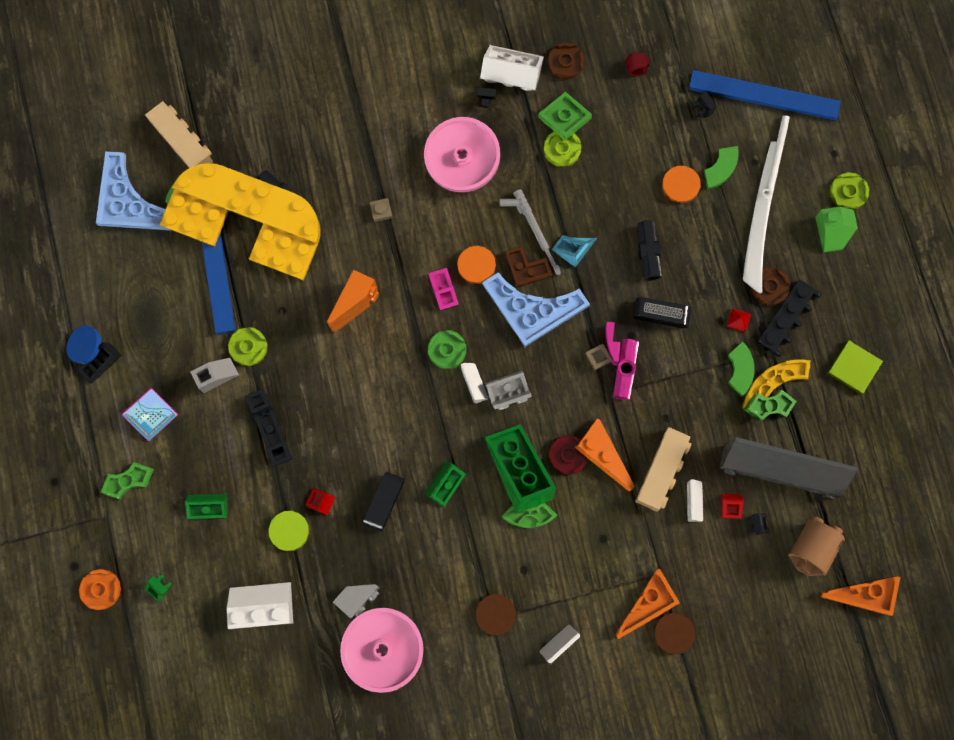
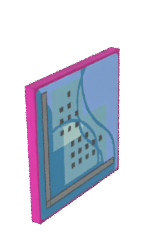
(149, 414)

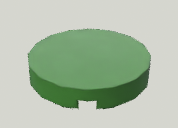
(447, 349)

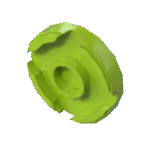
(562, 152)
(849, 191)
(247, 346)
(288, 531)

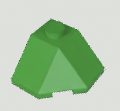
(835, 227)

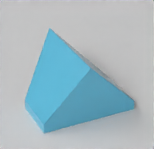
(573, 249)

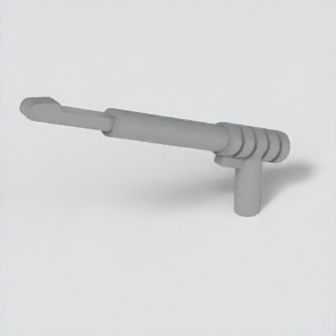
(524, 207)

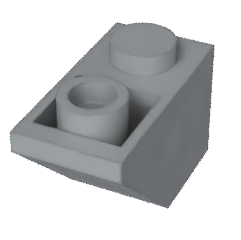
(214, 374)
(354, 598)

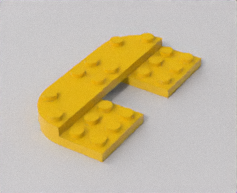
(210, 191)

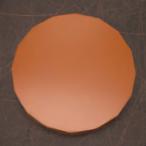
(681, 184)
(476, 264)
(100, 589)

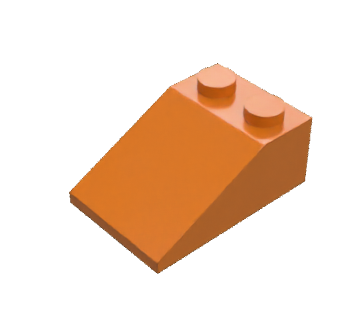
(354, 299)

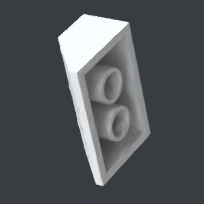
(511, 67)
(259, 606)

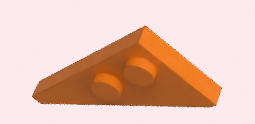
(600, 450)
(873, 596)
(652, 602)

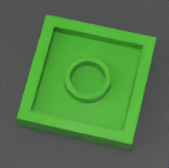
(565, 116)

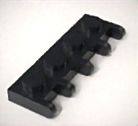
(787, 316)

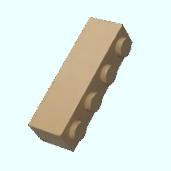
(178, 136)
(662, 469)

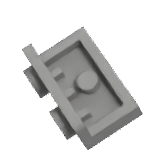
(508, 390)

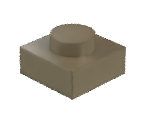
(381, 210)
(598, 357)

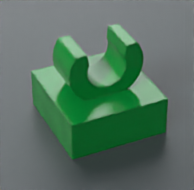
(156, 589)

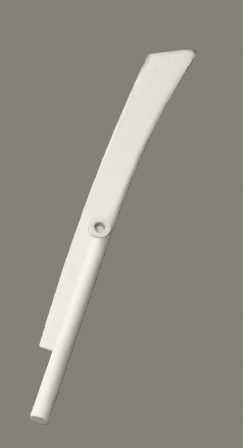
(754, 255)

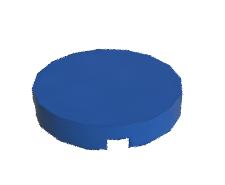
(83, 344)

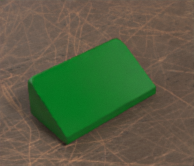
(445, 483)
(206, 506)

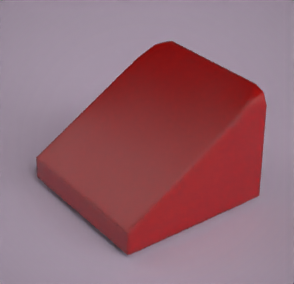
(320, 501)
(732, 506)

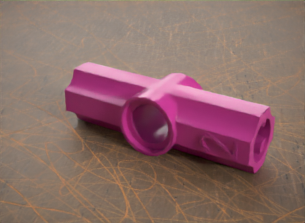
(624, 381)

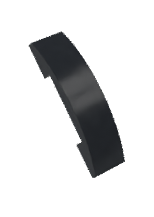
(269, 427)

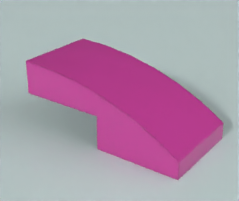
(443, 288)
(613, 348)

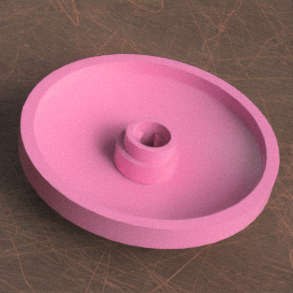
(462, 154)
(381, 650)

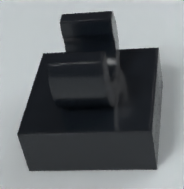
(486, 94)
(706, 105)
(760, 524)

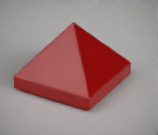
(738, 320)

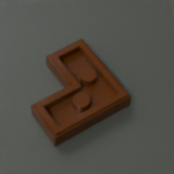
(524, 272)

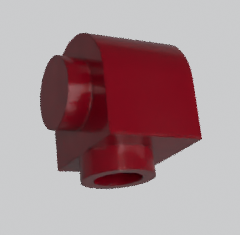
(637, 64)

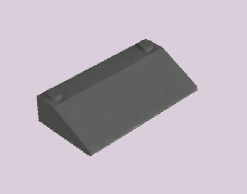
(787, 467)

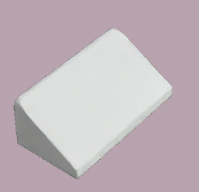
(474, 382)
(694, 501)
(559, 643)

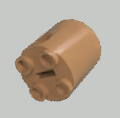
(816, 547)

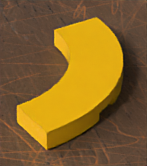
(778, 375)

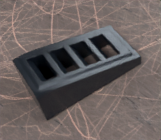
(103, 366)

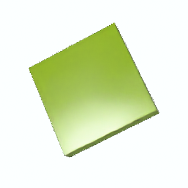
(855, 367)

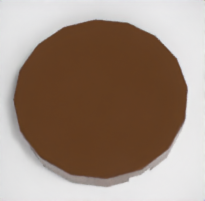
(565, 61)
(774, 287)
(495, 614)
(674, 633)

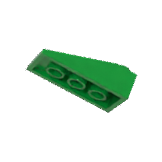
(520, 469)

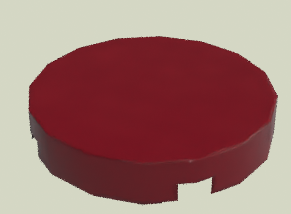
(565, 457)

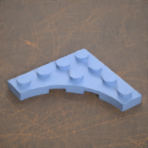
(120, 203)
(532, 315)

